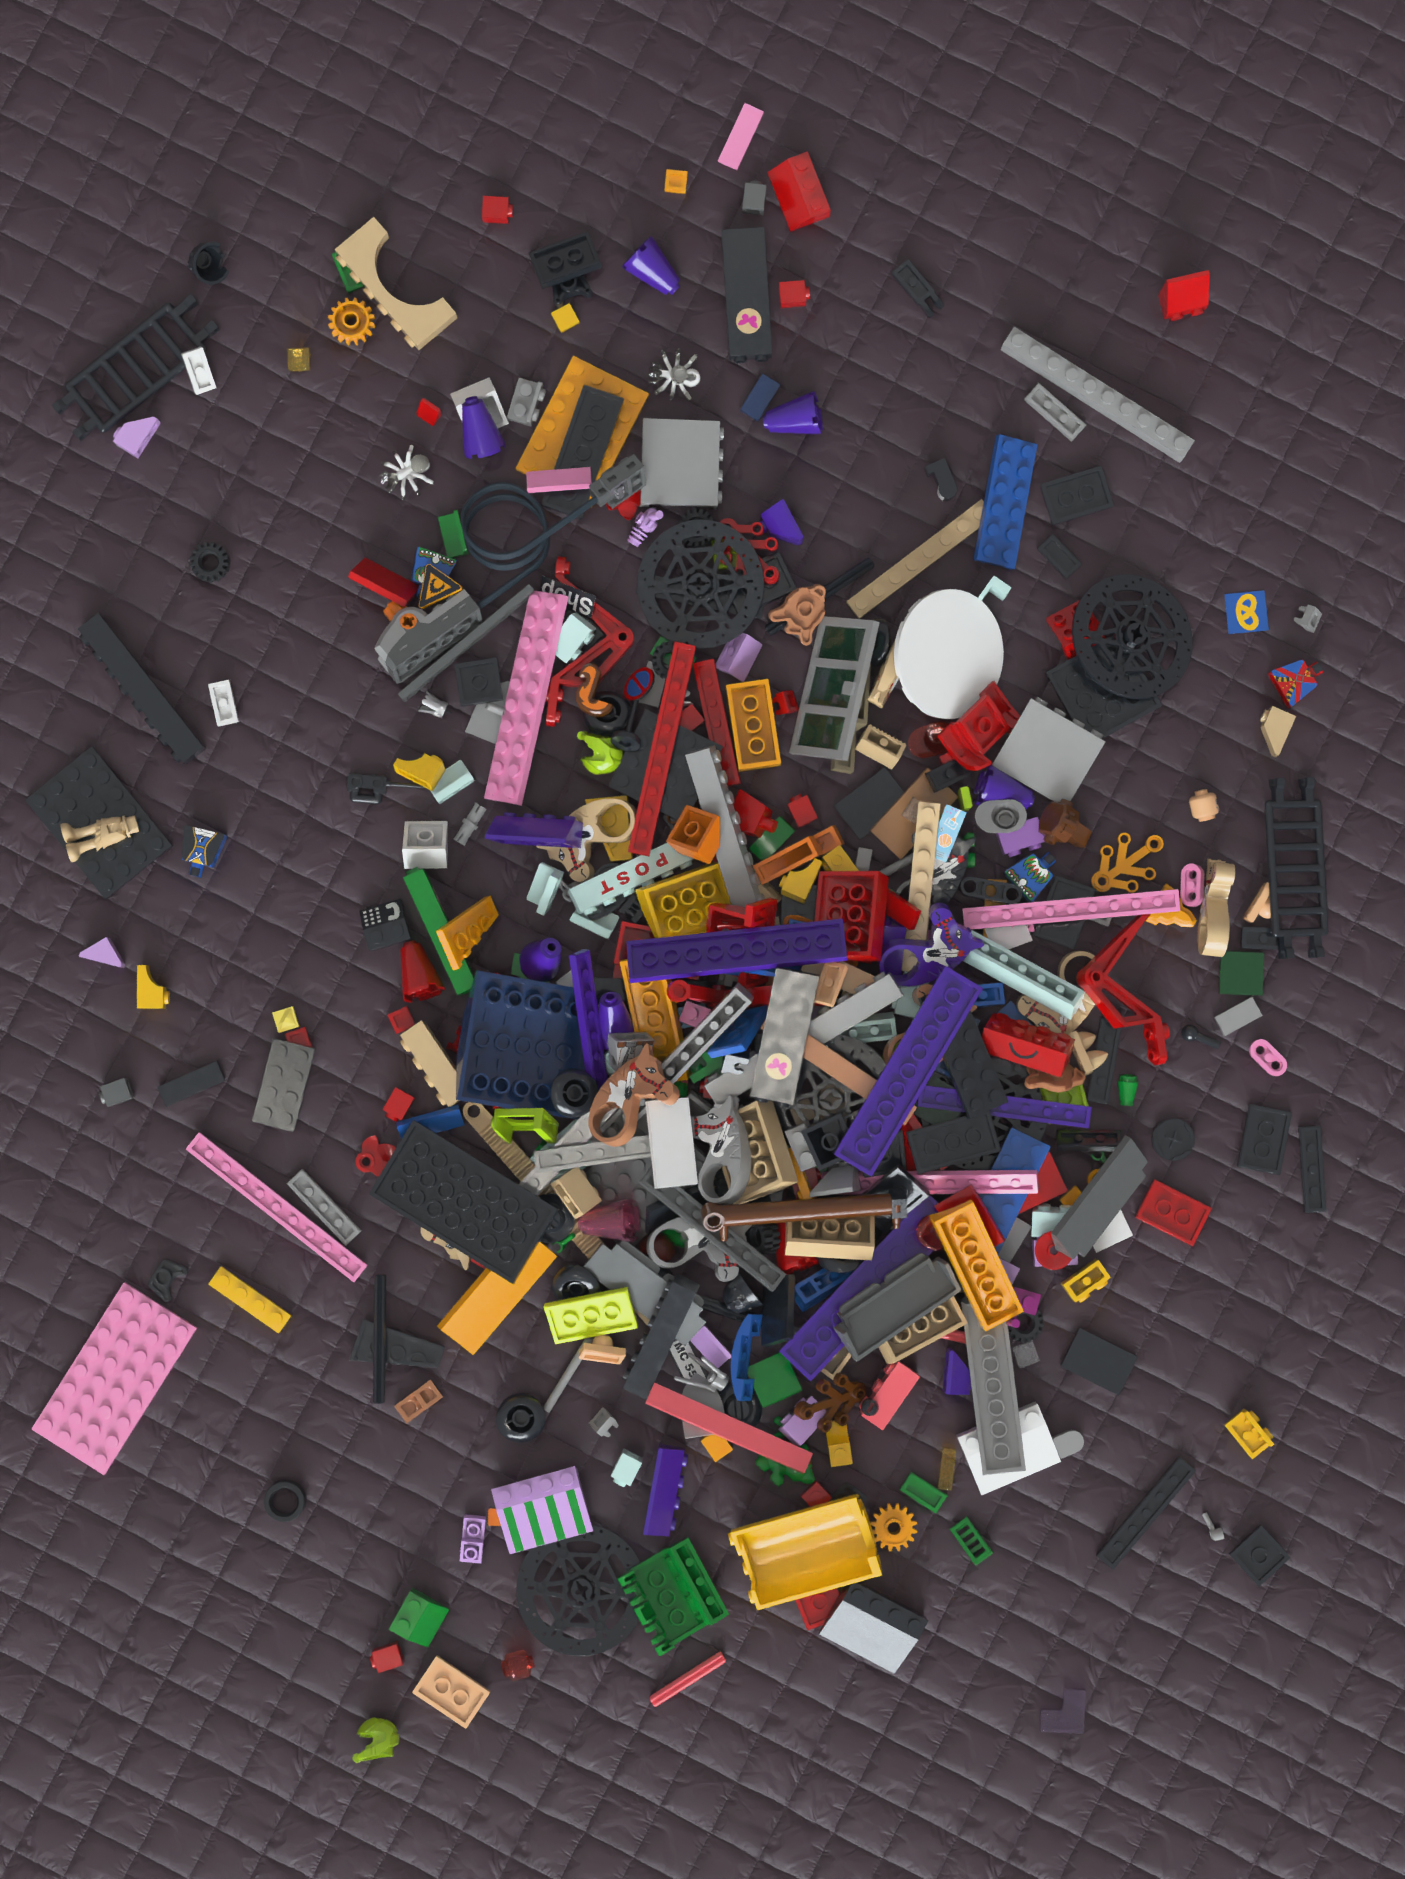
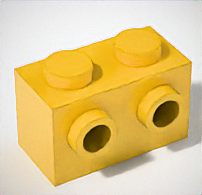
(1086, 1280)

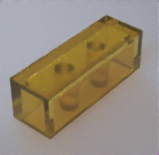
(946, 1469)

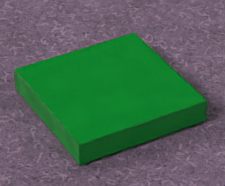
(773, 1379)

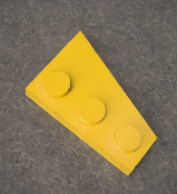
(616, 823)

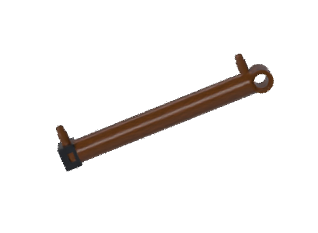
(889, 1203)

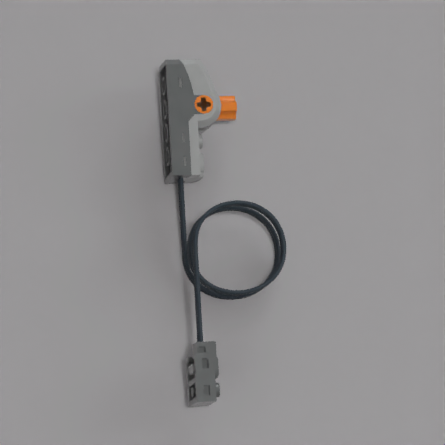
(419, 637)

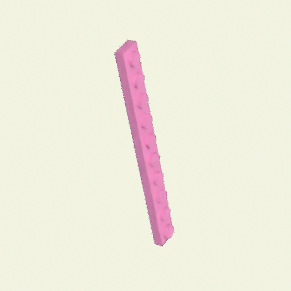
(1071, 909)
(953, 1181)
(276, 1207)

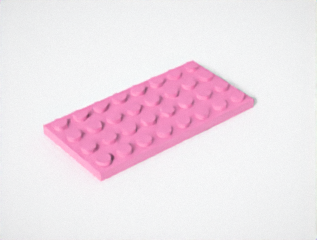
(114, 1378)

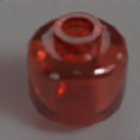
(517, 1665)

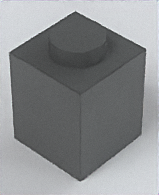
(754, 198)
(116, 1092)

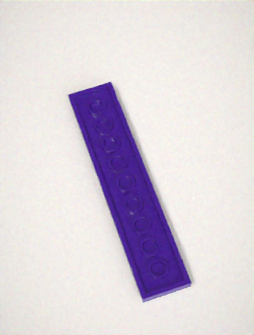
(736, 950)
(908, 1071)
(817, 1340)

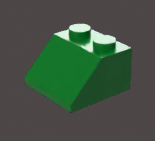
(419, 1618)

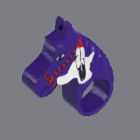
(946, 947)

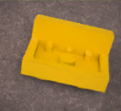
(837, 861)
(1249, 1433)

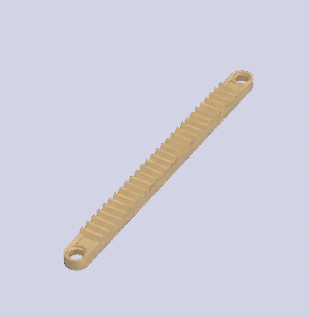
(521, 1165)

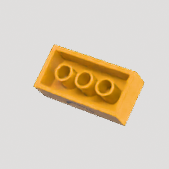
(753, 725)

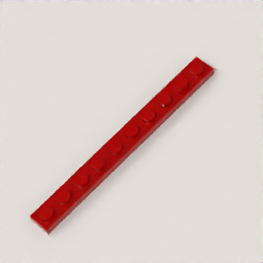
(662, 749)

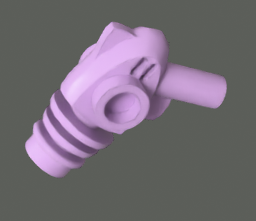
(645, 523)

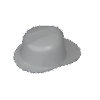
(1000, 816)

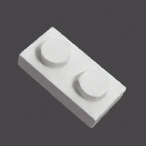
(198, 370)
(223, 703)

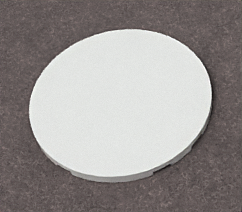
(947, 652)

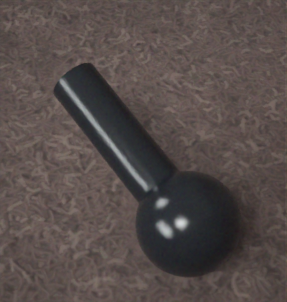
(1191, 1033)

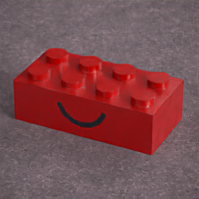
(1027, 1044)

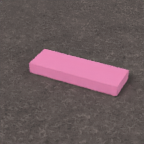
(741, 136)
(558, 479)

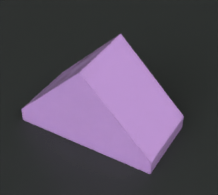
(104, 952)

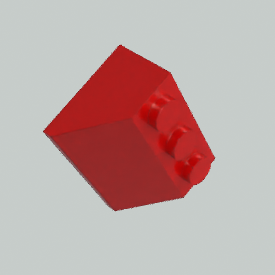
(799, 192)

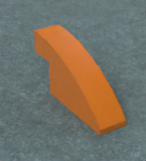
(798, 854)

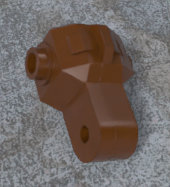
(1062, 825)

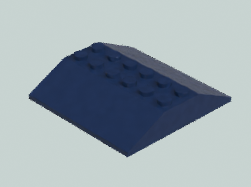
(516, 1042)

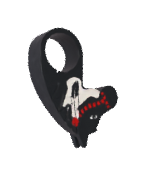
(947, 874)

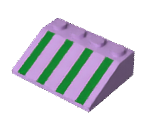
(542, 1510)

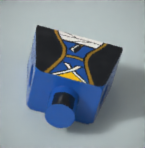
(201, 848)

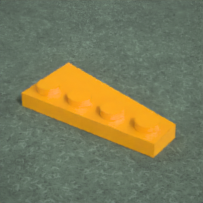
(465, 930)

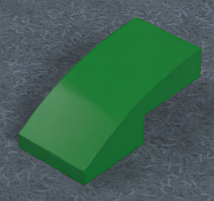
(770, 842)

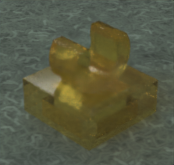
(298, 359)

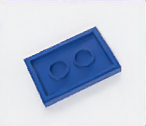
(739, 1033)

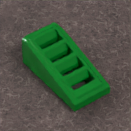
(985, 1554)

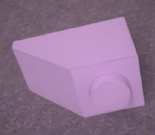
(135, 435)

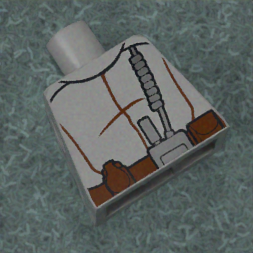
(626, 1047)

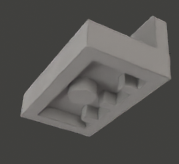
(525, 402)

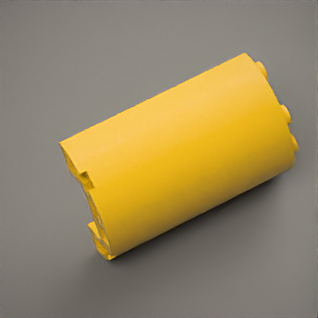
(807, 1551)

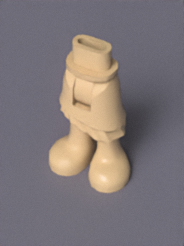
(107, 832)

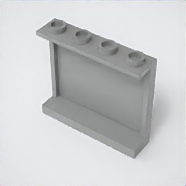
(681, 462)
(1049, 751)

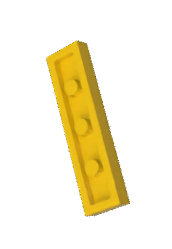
(250, 1299)

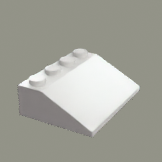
(1037, 1446)

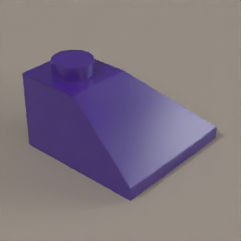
(781, 524)
(956, 1375)

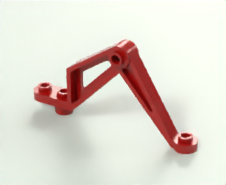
(613, 630)
(1095, 977)
(679, 991)

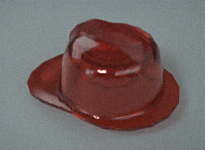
(924, 740)

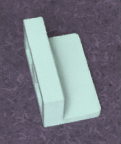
(997, 588)
(453, 780)
(544, 887)
(601, 927)

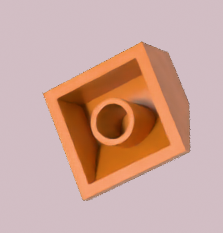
(696, 834)

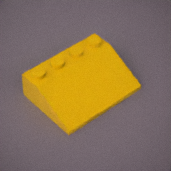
(682, 901)

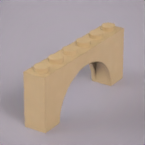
(417, 322)

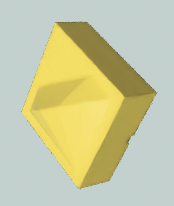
(285, 1019)

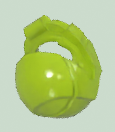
(605, 757)
(384, 1739)

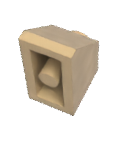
(1276, 728)

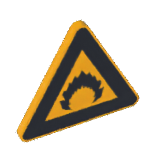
(436, 587)

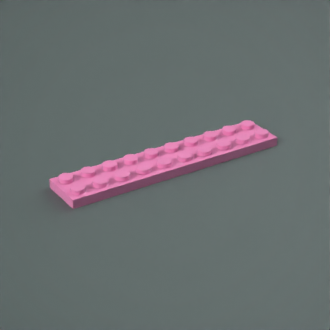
(526, 697)

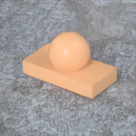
(1259, 905)
(602, 1351)

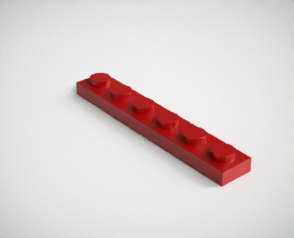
(716, 716)

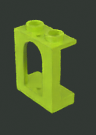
(543, 1123)

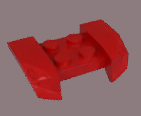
(979, 728)

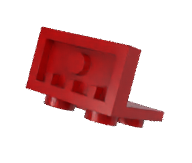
(1062, 627)

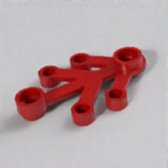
(757, 544)

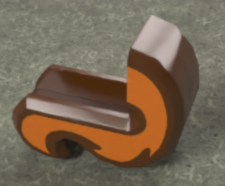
(586, 692)

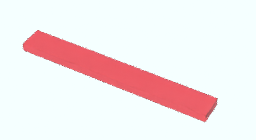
(729, 1428)

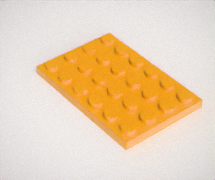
(553, 426)

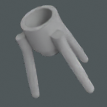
(716, 1378)

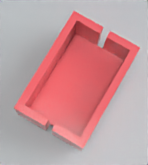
(890, 1392)

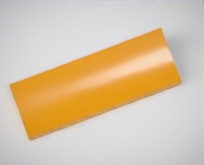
(654, 1014)
(977, 1264)
(491, 1300)

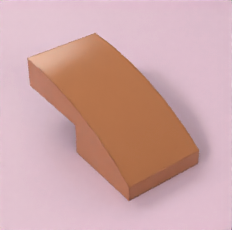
(418, 1401)

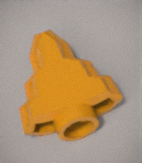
(1182, 918)

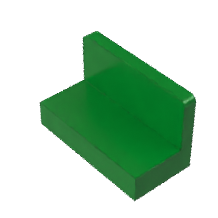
(453, 535)

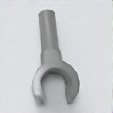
(1215, 1534)

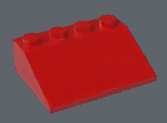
(861, 903)

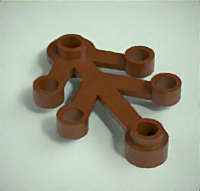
(854, 1393)

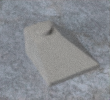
(838, 1180)

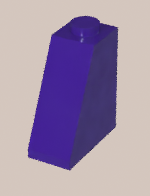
(894, 960)

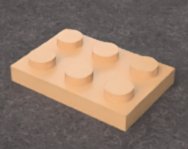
(451, 1691)

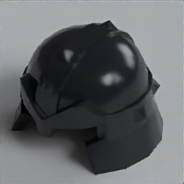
(206, 263)
(739, 1296)

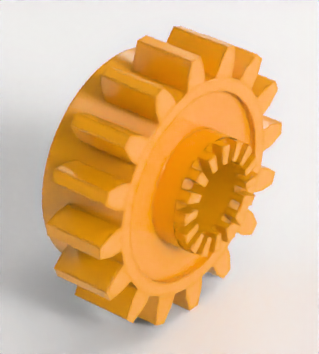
(351, 332)
(890, 1515)

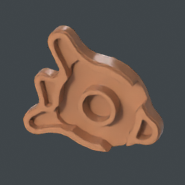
(802, 611)
(1070, 1078)

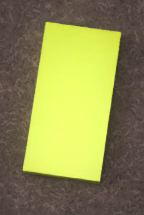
(591, 1315)

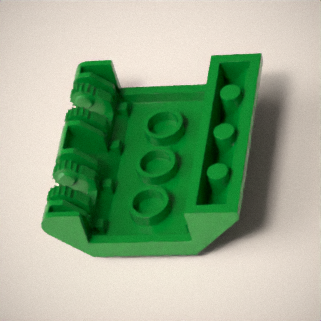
(673, 1595)

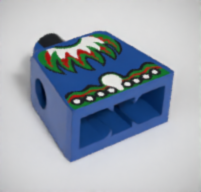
(425, 557)
(1031, 875)

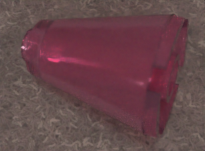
(613, 1221)

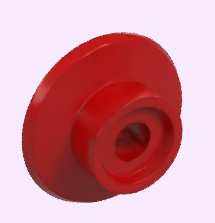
(1045, 1258)

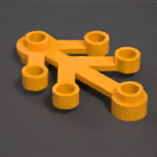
(1124, 865)

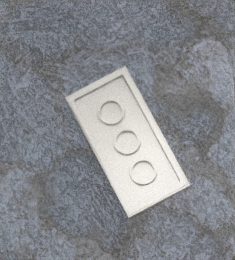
(671, 1143)

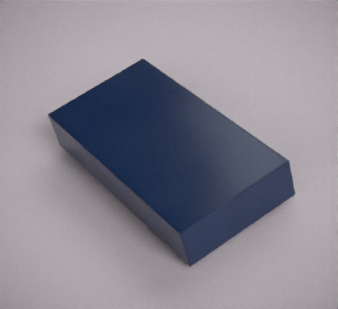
(760, 397)

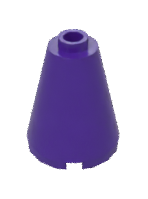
(652, 267)
(796, 416)
(479, 430)
(997, 785)
(541, 959)
(613, 1016)

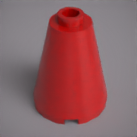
(418, 973)
(791, 1263)

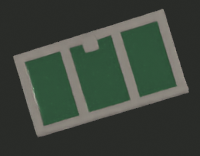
(834, 688)

